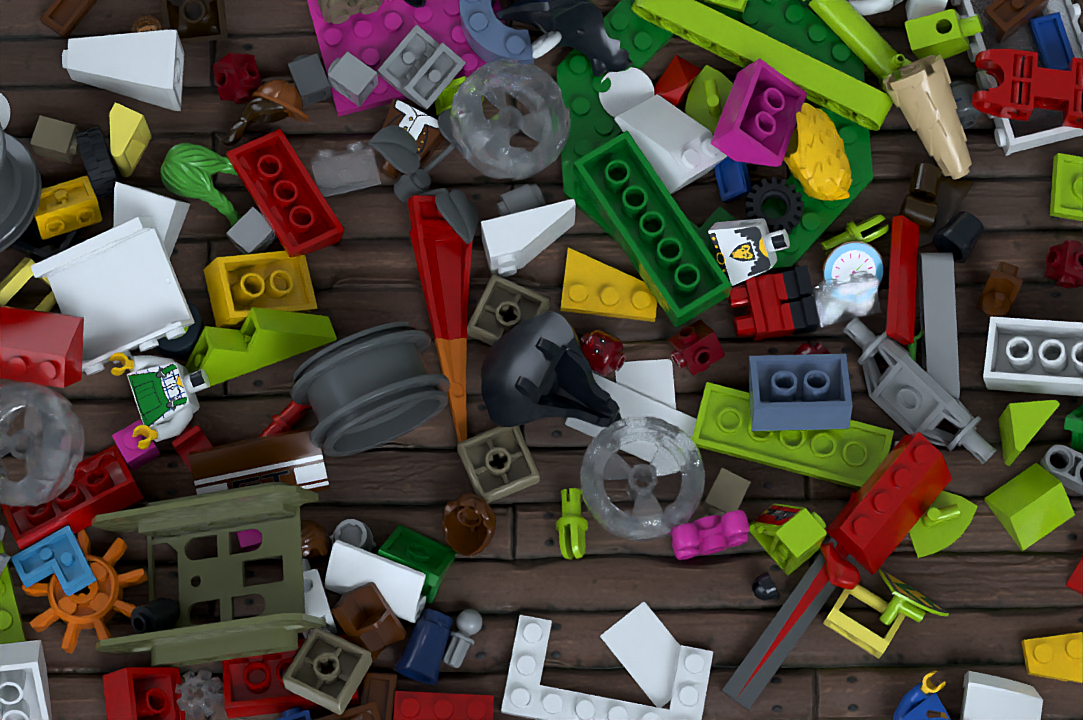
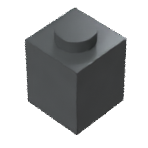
(310, 79)

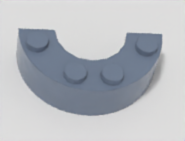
(490, 37)

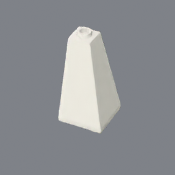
(131, 64)
(166, 211)

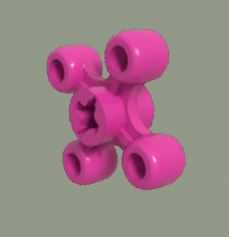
(710, 534)

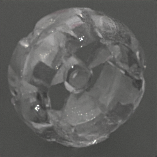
(487, 141)
(674, 453)
(48, 456)

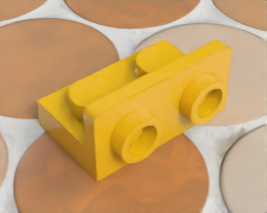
(67, 208)

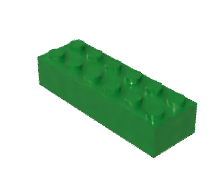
(651, 229)

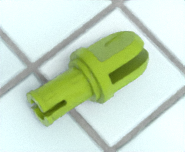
(853, 232)
(571, 525)

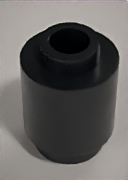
(155, 616)

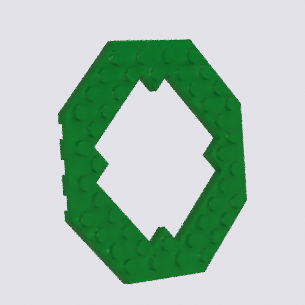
(779, 19)

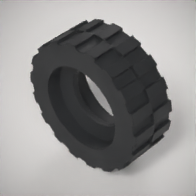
(97, 161)

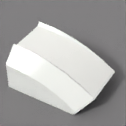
(998, 699)

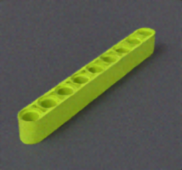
(745, 45)

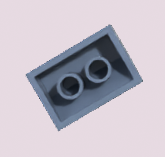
(799, 392)

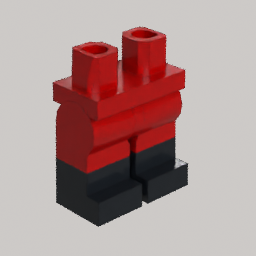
(775, 305)

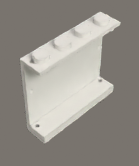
(121, 289)

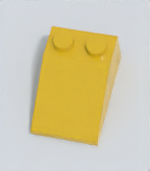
(258, 281)

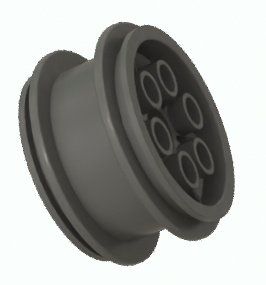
(370, 388)

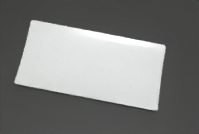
(635, 404)

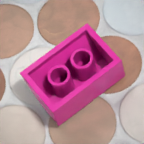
(758, 116)

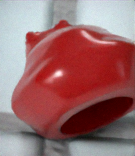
(840, 571)

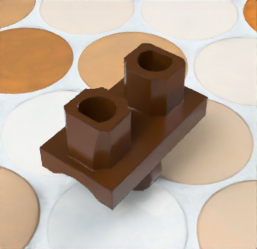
(1000, 291)

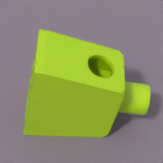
(942, 33)

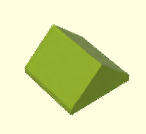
(1021, 423)
(1031, 505)

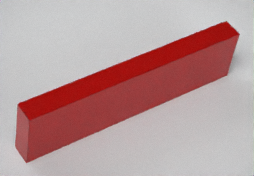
(902, 280)

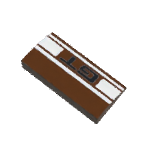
(261, 460)

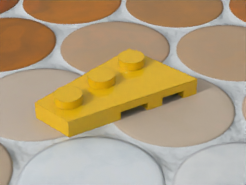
(604, 291)
(1055, 657)

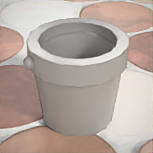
(355, 534)

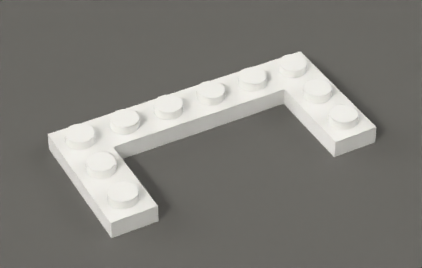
(531, 700)

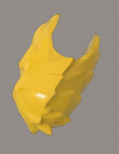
(818, 156)

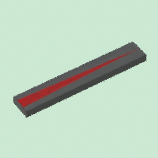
(783, 632)

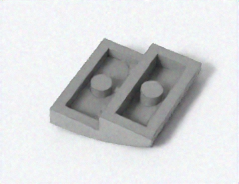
(420, 67)

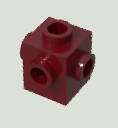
(237, 77)
(1066, 264)
(695, 348)

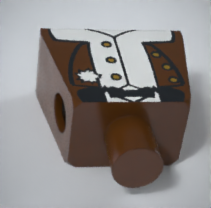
(419, 125)

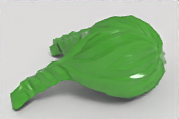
(188, 173)

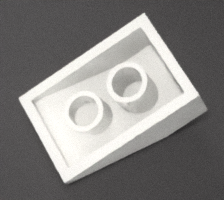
(671, 141)
(521, 236)
(24, 682)

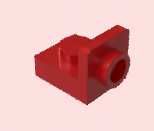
(190, 440)

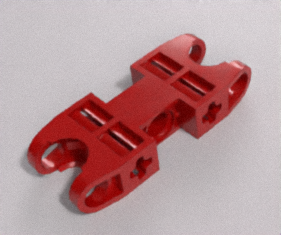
(1029, 87)

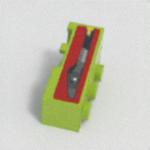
(788, 534)

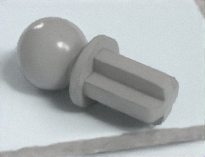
(468, 623)

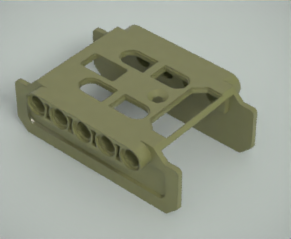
(266, 507)

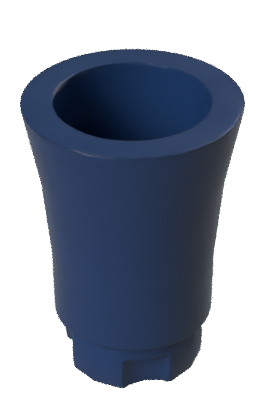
(425, 648)

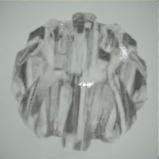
(189, 698)

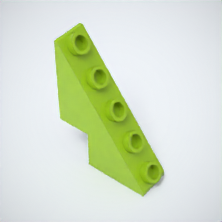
(263, 340)

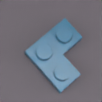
(59, 555)

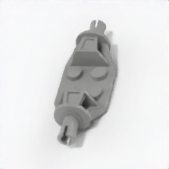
(913, 395)

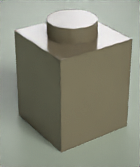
(55, 139)
(726, 493)

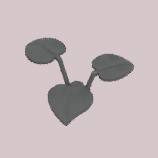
(400, 151)

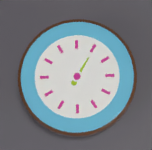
(851, 258)

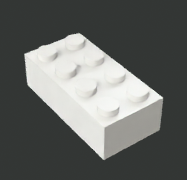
(1034, 356)

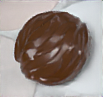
(468, 524)
(314, 540)

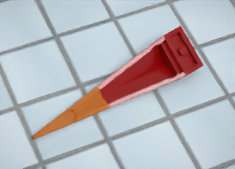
(445, 276)

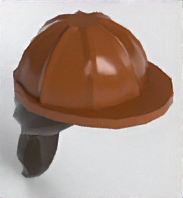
(269, 104)

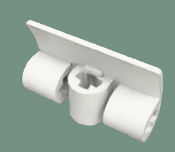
(400, 585)

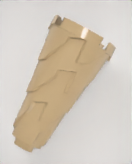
(931, 111)

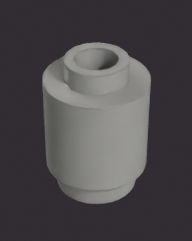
(520, 200)

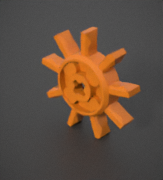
(96, 607)

